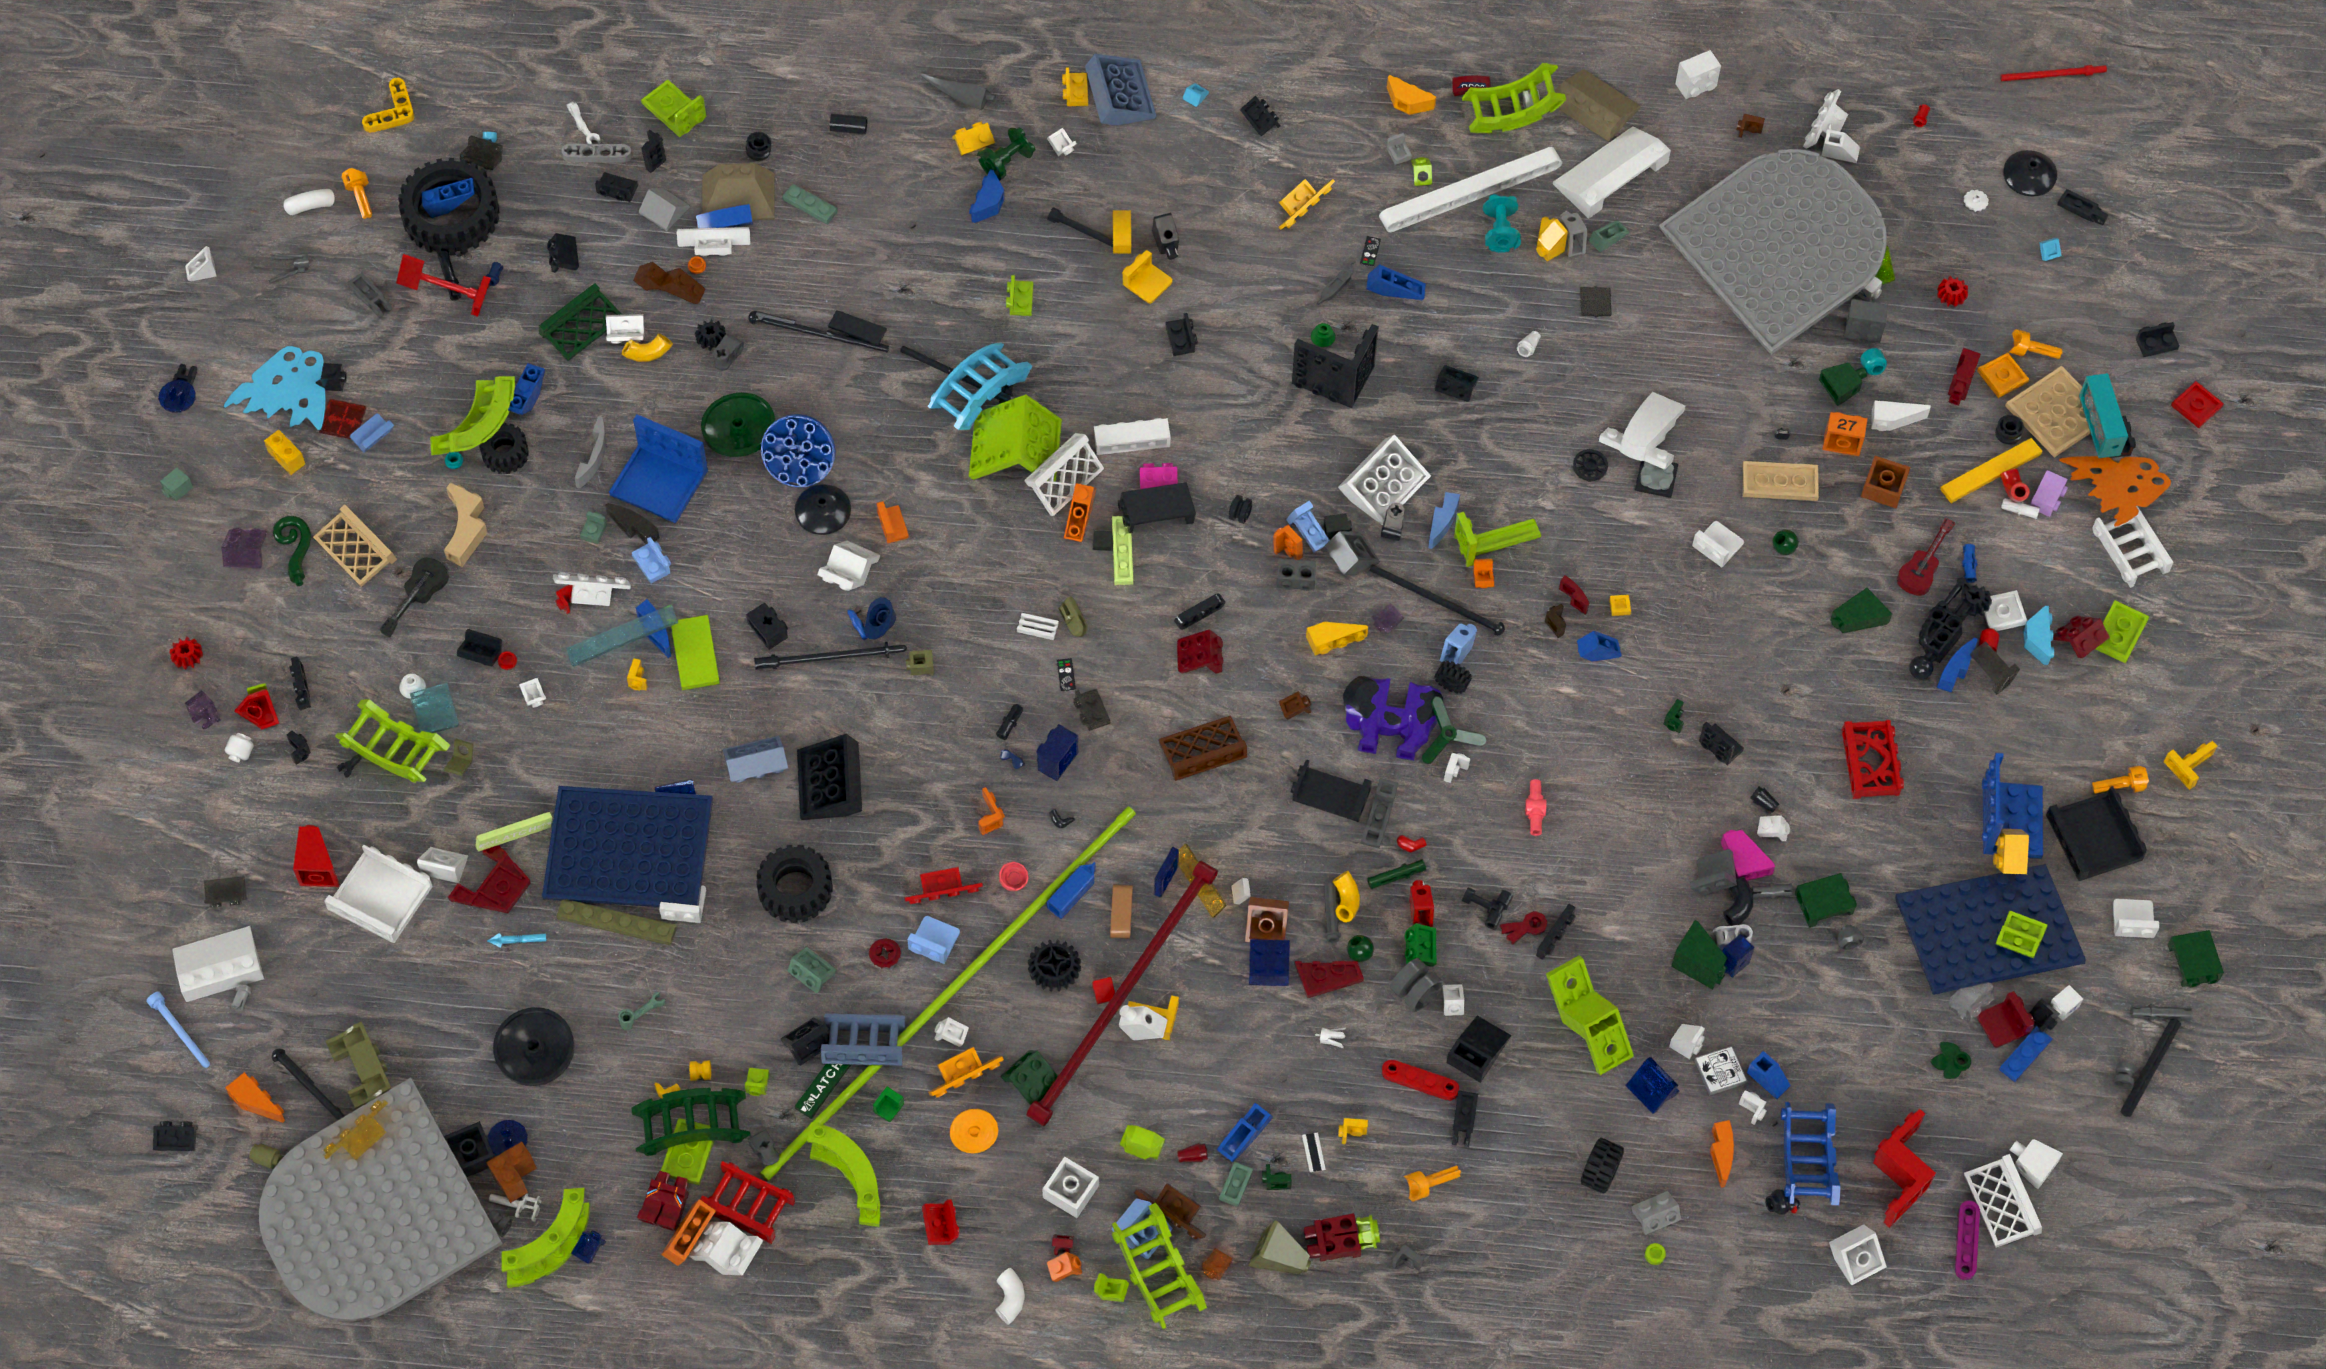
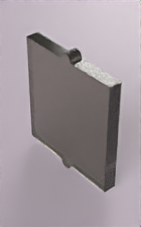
(1595, 301)

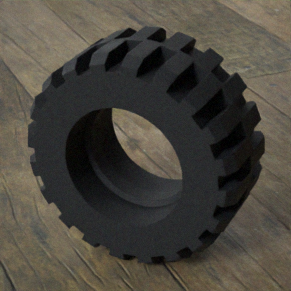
(794, 906)

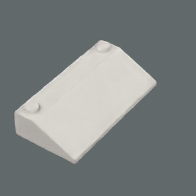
(1611, 169)

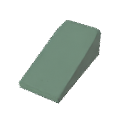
(1608, 235)

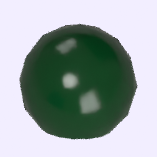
(1785, 542)
(1360, 948)

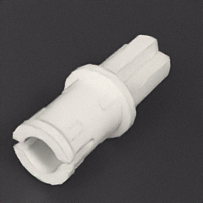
(2020, 508)

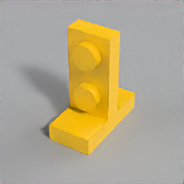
(2183, 767)
(1169, 1014)

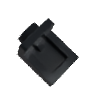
(300, 744)

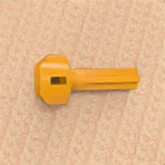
(357, 182)
(2023, 343)
(2136, 779)
(1420, 1184)

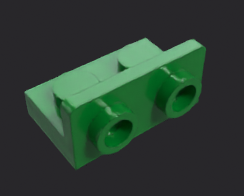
(1421, 944)

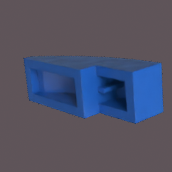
(726, 217)
(659, 638)
(1957, 666)
(1244, 1132)

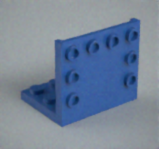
(661, 470)
(2011, 808)

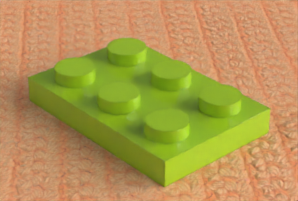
(2124, 629)
(688, 1159)

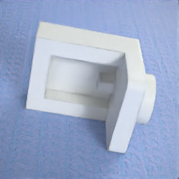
(1061, 142)
(532, 693)
(1773, 827)
(1753, 1103)

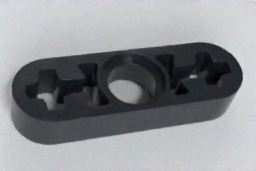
(1199, 611)

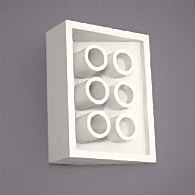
(1384, 478)
(217, 964)

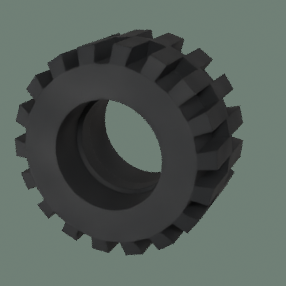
(507, 460)
(1602, 1165)

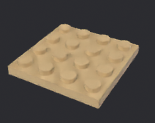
(2052, 411)

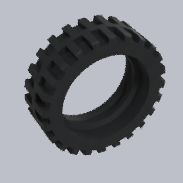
(457, 236)

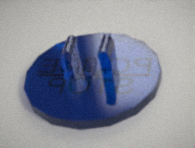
(177, 396)
(506, 1135)

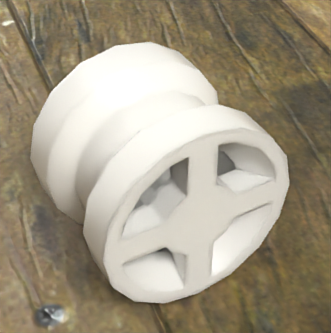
(1527, 99)

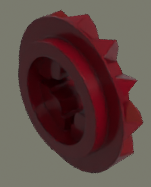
(888, 945)

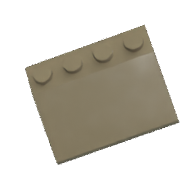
(1596, 104)

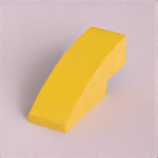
(1121, 231)

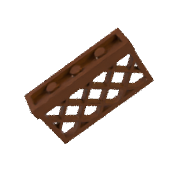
(1208, 758)

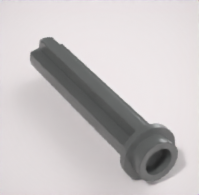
(1331, 919)

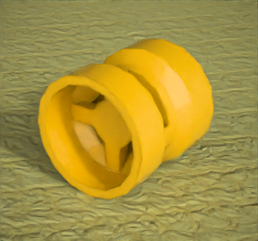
(699, 1070)

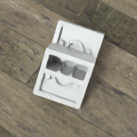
(848, 565)
(725, 1248)

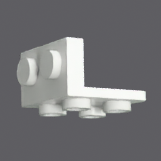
(1717, 543)
(683, 912)
(2134, 918)

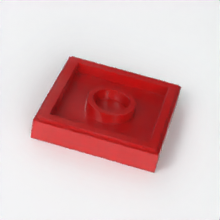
(2197, 404)

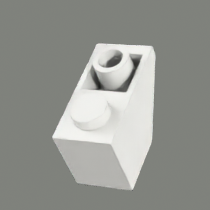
(1840, 147)
(1688, 1040)

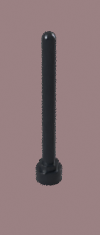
(1056, 216)

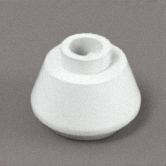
(411, 683)

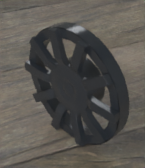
(1590, 465)

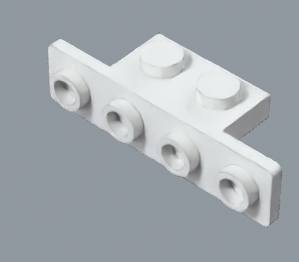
(1829, 117)
(713, 240)
(589, 589)

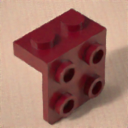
(2083, 634)
(1200, 651)
(2006, 1021)

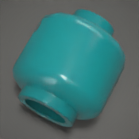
(1873, 361)

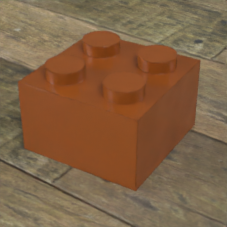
(1885, 482)

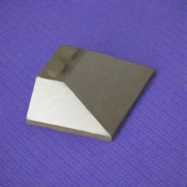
(740, 185)

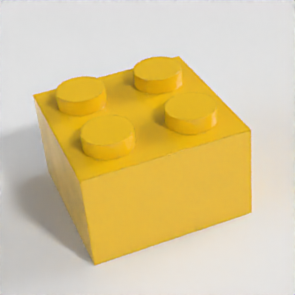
(2012, 851)

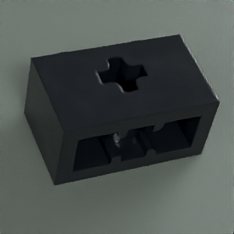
(767, 625)

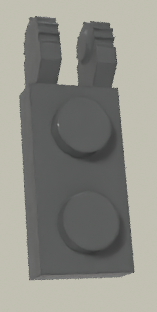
(369, 293)

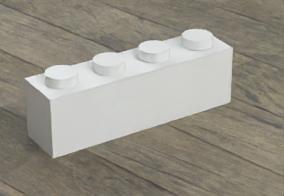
(1132, 436)

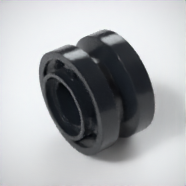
(758, 139)
(2009, 422)
(1240, 509)

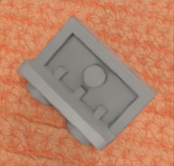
(1657, 1212)

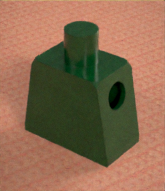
(1842, 381)

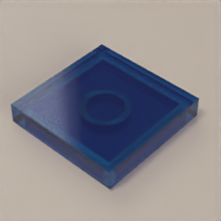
(1166, 872)

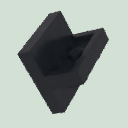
(806, 1040)

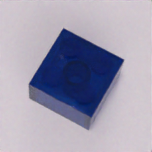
(1057, 752)
(1269, 962)

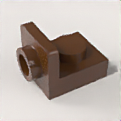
(1750, 123)
(1295, 705)

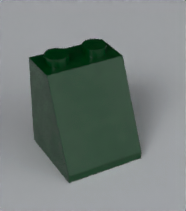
(1700, 957)

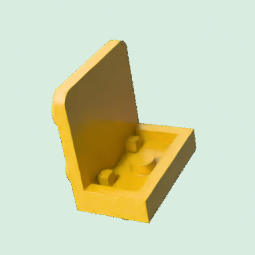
(1145, 278)

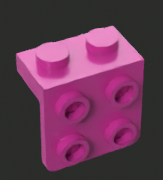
(1157, 476)

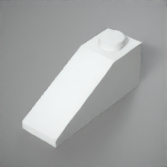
(1895, 415)

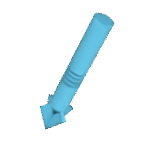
(498, 939)

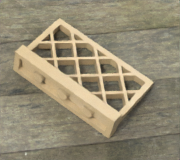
(369, 539)

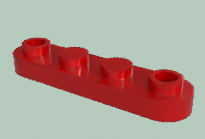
(1420, 1080)

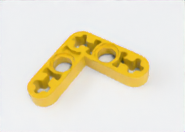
(400, 109)

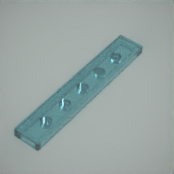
(622, 635)

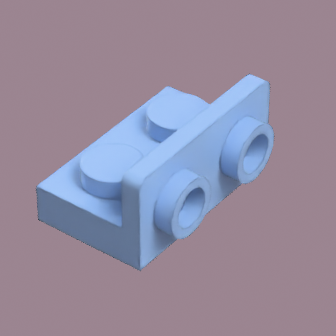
(652, 561)

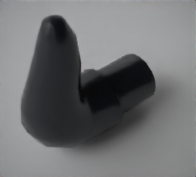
(1058, 822)

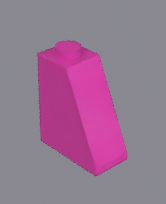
(1748, 857)

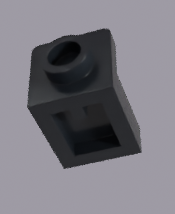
(2044, 1015)

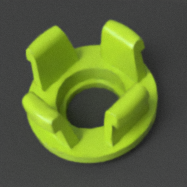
(1368, 1232)

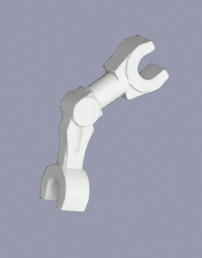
(574, 110)

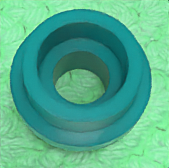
(454, 456)

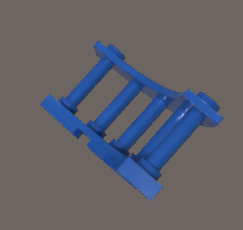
(1827, 1160)

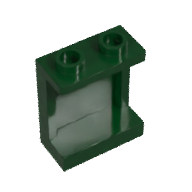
(1825, 898)
(2196, 958)

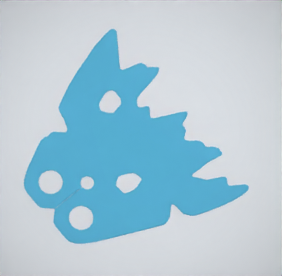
(288, 391)

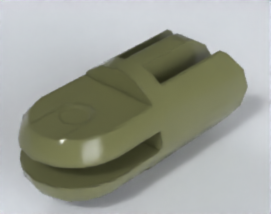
(1073, 617)

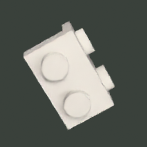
(625, 328)

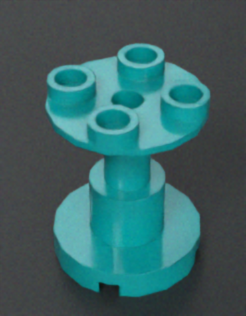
(1502, 235)

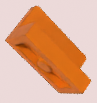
(892, 522)

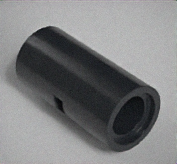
(848, 123)

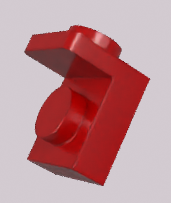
(564, 597)

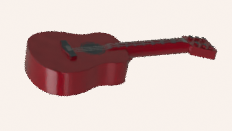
(1918, 573)

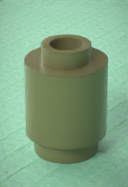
(265, 1155)

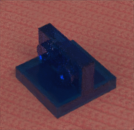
(1652, 1085)

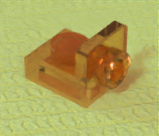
(1216, 1264)

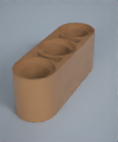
(1121, 911)

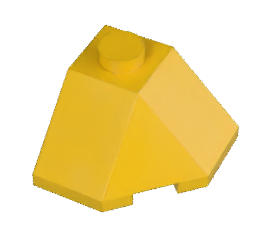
(1551, 238)

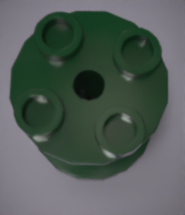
(1002, 156)

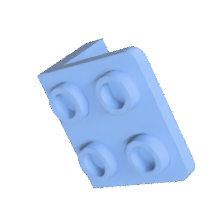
(933, 939)

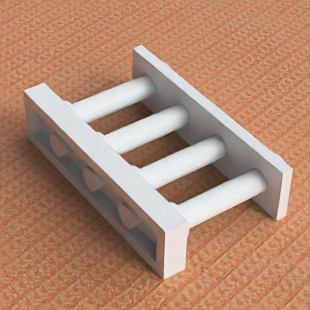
(2151, 546)

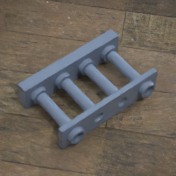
(860, 1053)

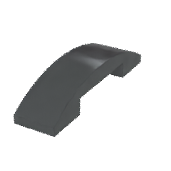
(1379, 813)

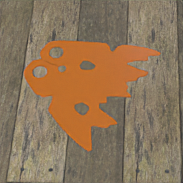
(2115, 481)

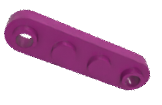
(1967, 1240)

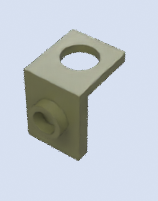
(460, 762)

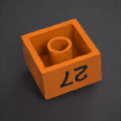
(1844, 433)

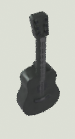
(426, 579)

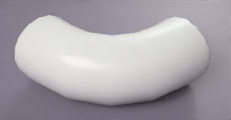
(309, 200)
(1013, 1296)

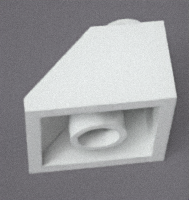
(1858, 1254)

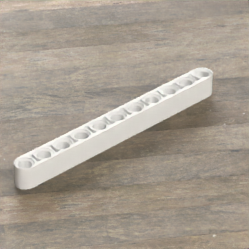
(1470, 189)

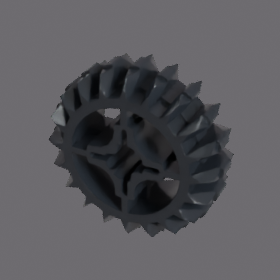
(1039, 969)

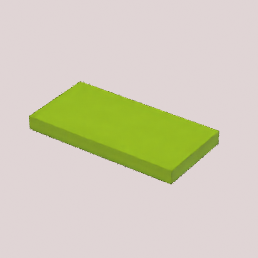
(695, 652)

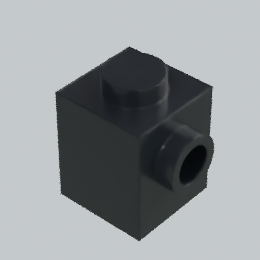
(333, 377)

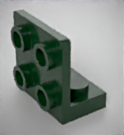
(1031, 1076)

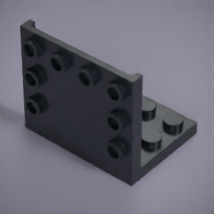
(1332, 374)

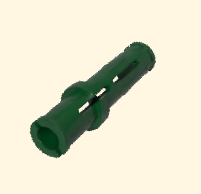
(1404, 871)

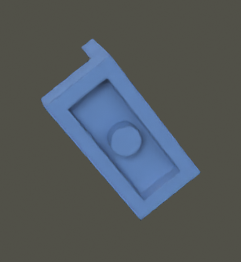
(371, 432)

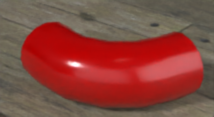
(2013, 486)

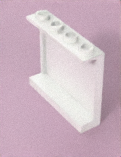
(380, 894)

